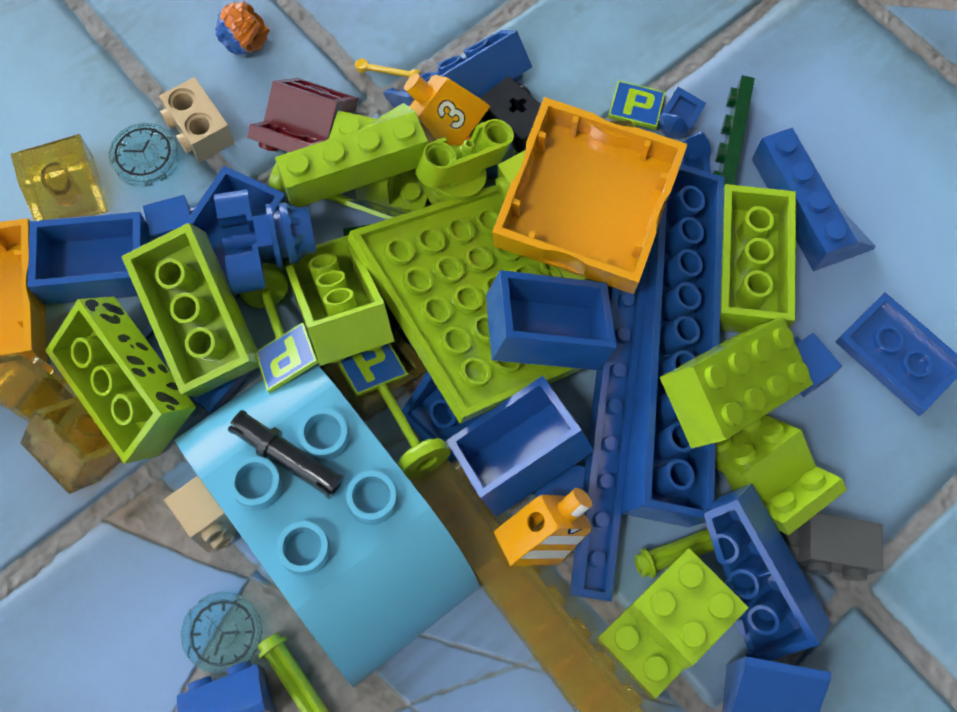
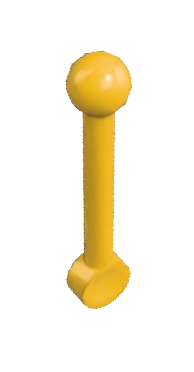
(362, 66)

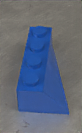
(480, 69)
(821, 225)
(765, 576)

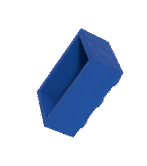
(229, 180)
(83, 256)
(550, 321)
(519, 446)

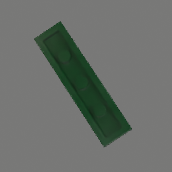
(734, 128)

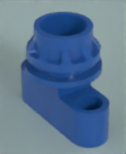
(261, 237)

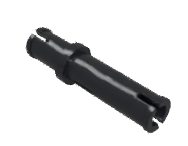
(271, 444)

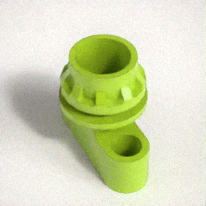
(461, 170)

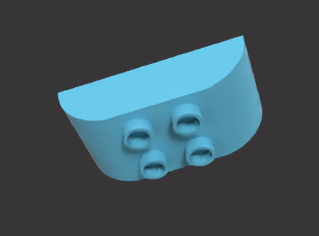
(354, 567)

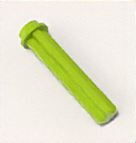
(657, 559)
(290, 674)

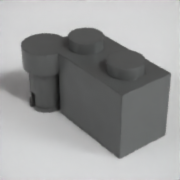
(838, 545)

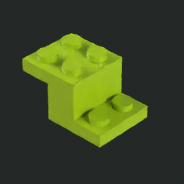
(398, 192)
(781, 471)
(672, 623)

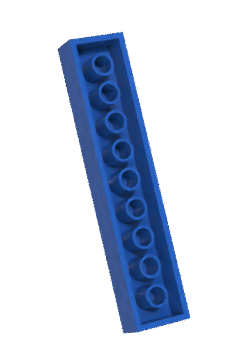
(680, 322)

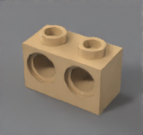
(197, 118)
(201, 516)

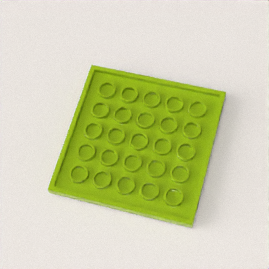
(435, 280)

